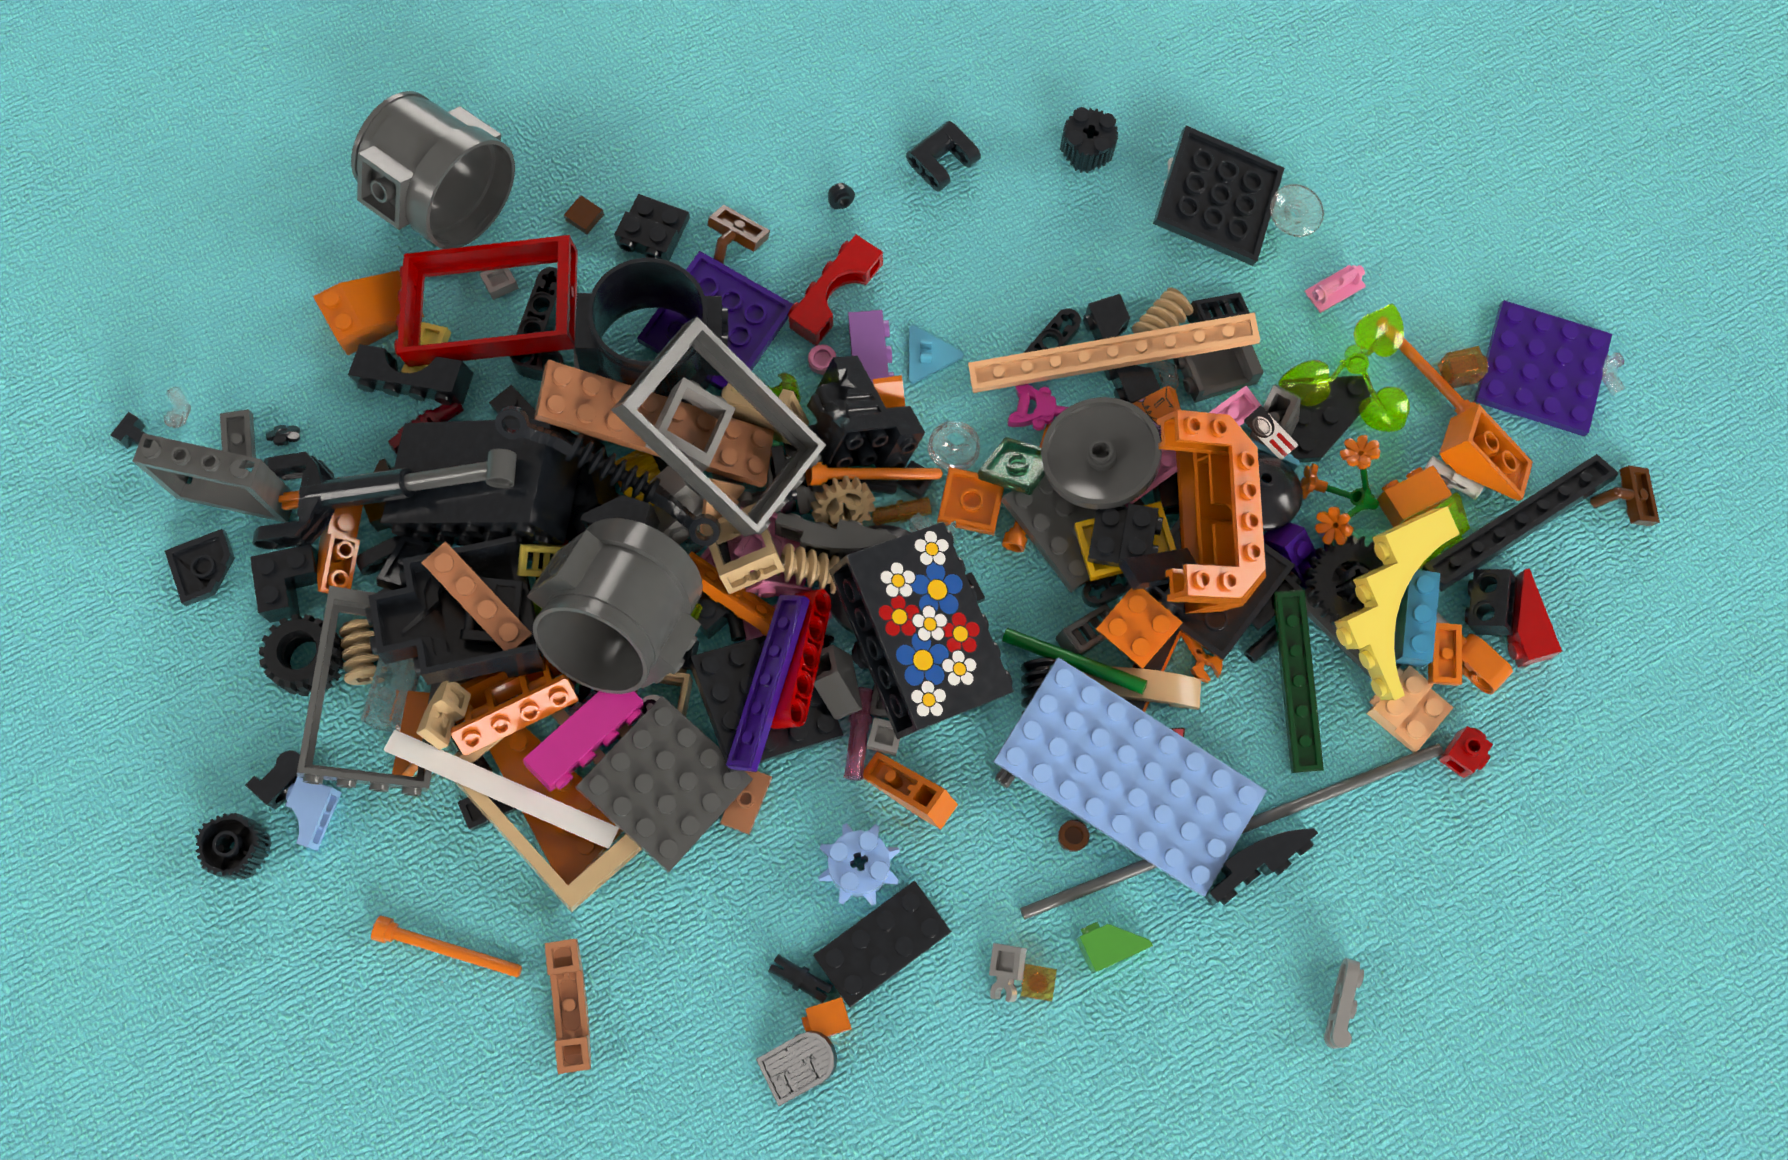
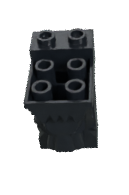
(857, 423)

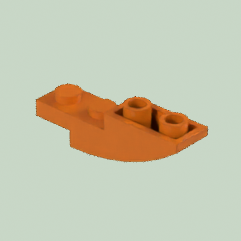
(339, 549)

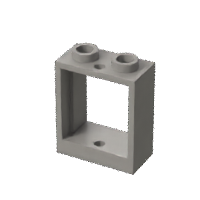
(711, 404)

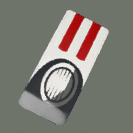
(1270, 432)

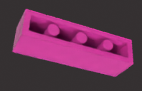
(581, 736)

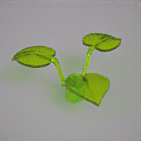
(1378, 333)

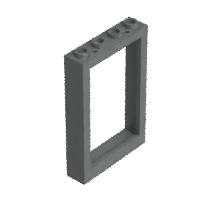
(720, 357)
(349, 602)

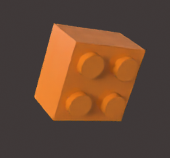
(1139, 626)

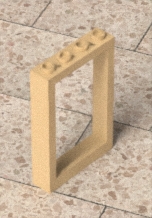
(589, 880)

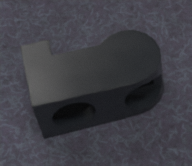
(274, 785)

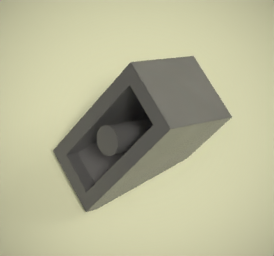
(1283, 408)

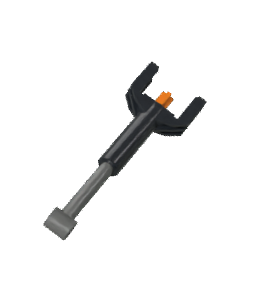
(323, 493)

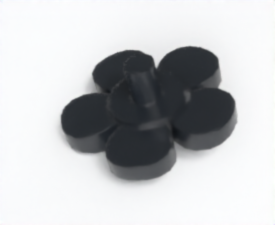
(282, 435)

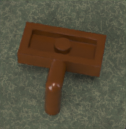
(735, 228)
(1638, 493)

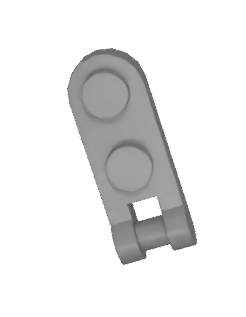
(1343, 1004)

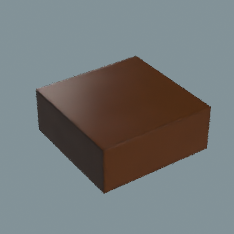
(583, 214)

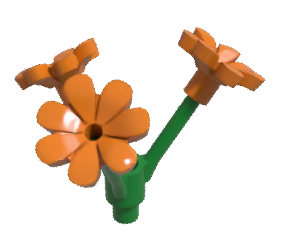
(1334, 523)

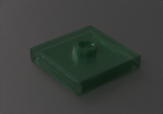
(1014, 466)

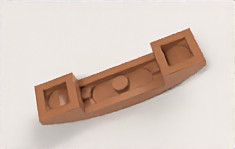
(569, 1006)

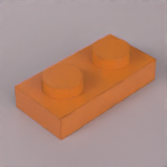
(1447, 656)

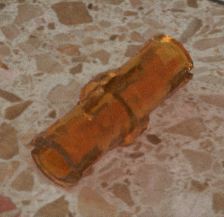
(901, 511)

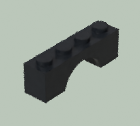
(1110, 319)
(441, 380)

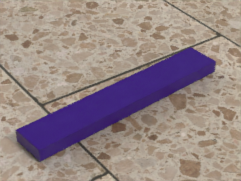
(768, 683)

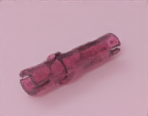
(858, 735)

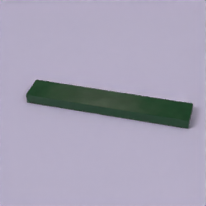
(1298, 681)

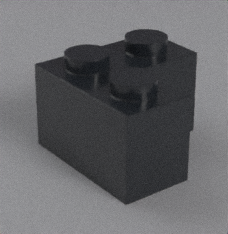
(278, 576)

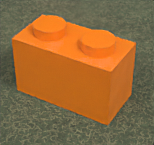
(1414, 496)

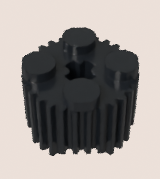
(1089, 139)
(247, 853)

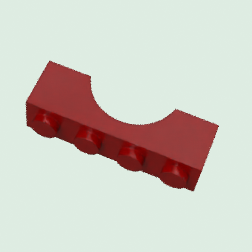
(855, 263)

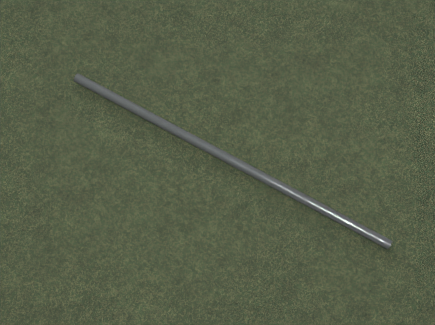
(1256, 821)

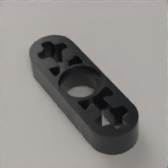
(1053, 328)

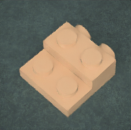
(1413, 715)

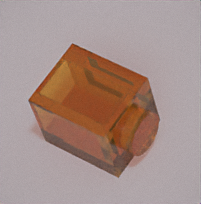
(1463, 367)

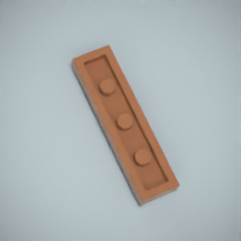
(476, 597)

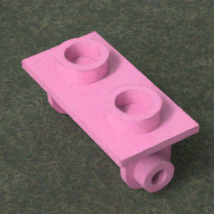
(1336, 287)
(774, 587)

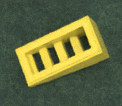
(536, 549)

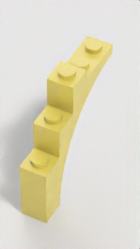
(1381, 592)

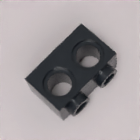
(1498, 601)

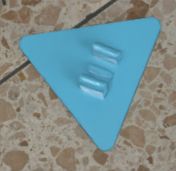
(928, 354)

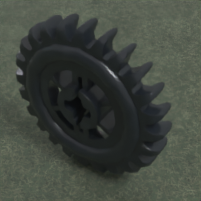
(1328, 561)

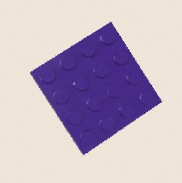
(753, 313)
(1544, 368)

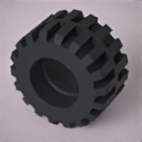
(281, 645)

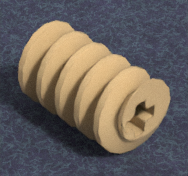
(1165, 312)
(808, 566)
(358, 652)

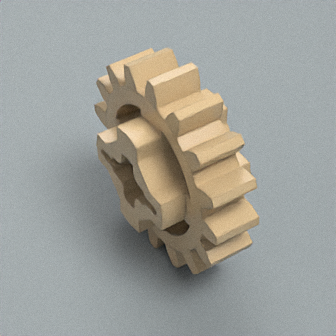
(856, 498)

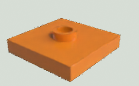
(970, 502)

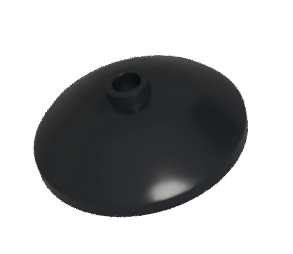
(1281, 495)

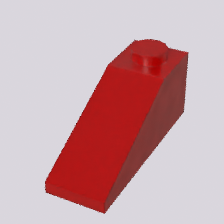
(1532, 632)

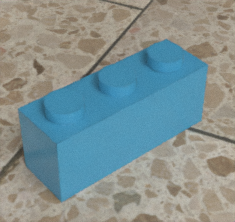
(1417, 620)

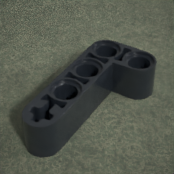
(539, 322)

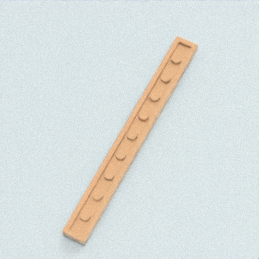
(1114, 352)

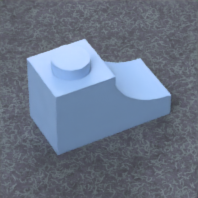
(313, 808)

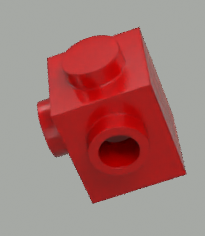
(1467, 752)

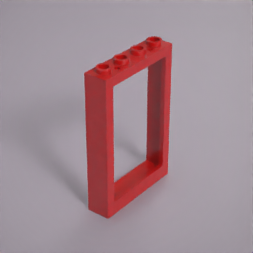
(482, 258)

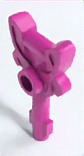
(1044, 412)

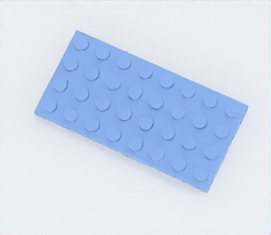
(1130, 776)

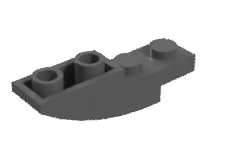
(844, 540)

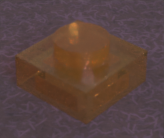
(1038, 983)

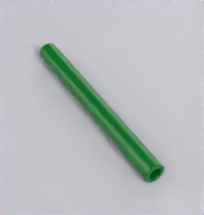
(1078, 661)

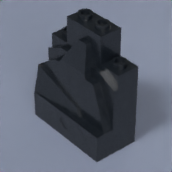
(426, 620)

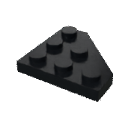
(1326, 422)

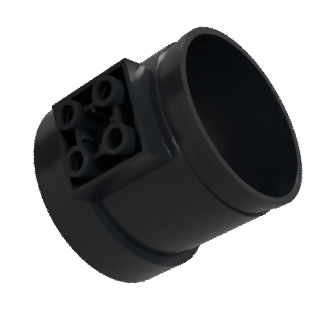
(638, 286)

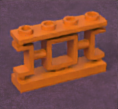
(489, 721)

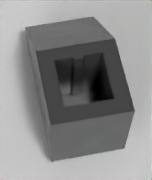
(837, 682)

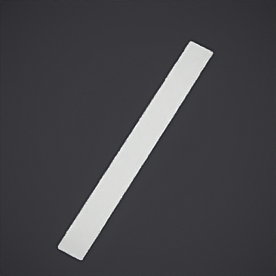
(501, 789)

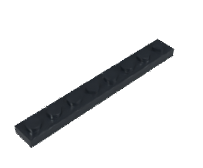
(1521, 521)

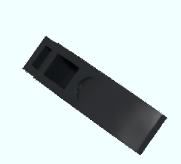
(1267, 854)

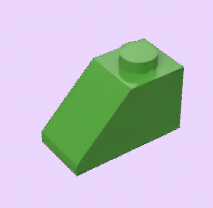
(1108, 945)

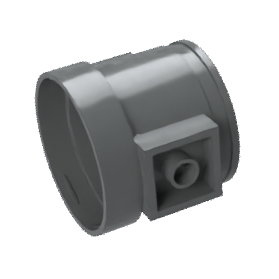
(432, 169)
(617, 606)

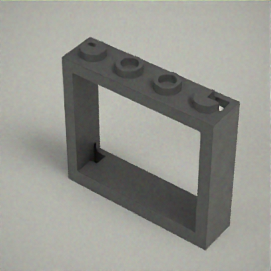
(217, 477)

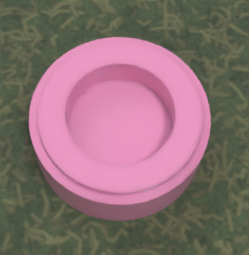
(820, 358)

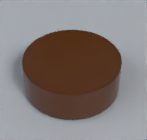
(1073, 836)

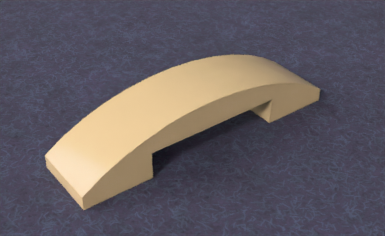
(1162, 687)

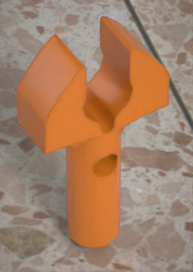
(1201, 660)

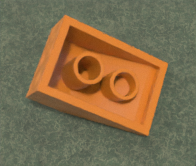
(362, 309)
(1485, 453)

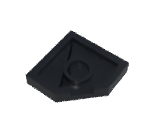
(200, 566)

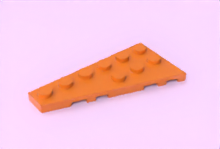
(564, 850)

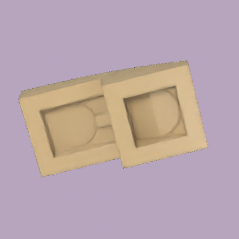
(442, 712)

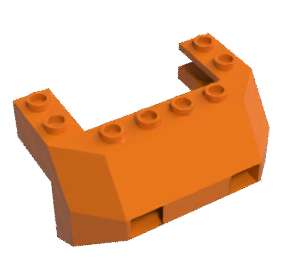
(1216, 511)

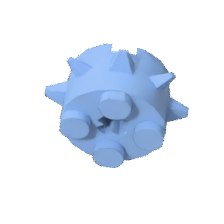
(849, 879)

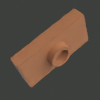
(745, 808)

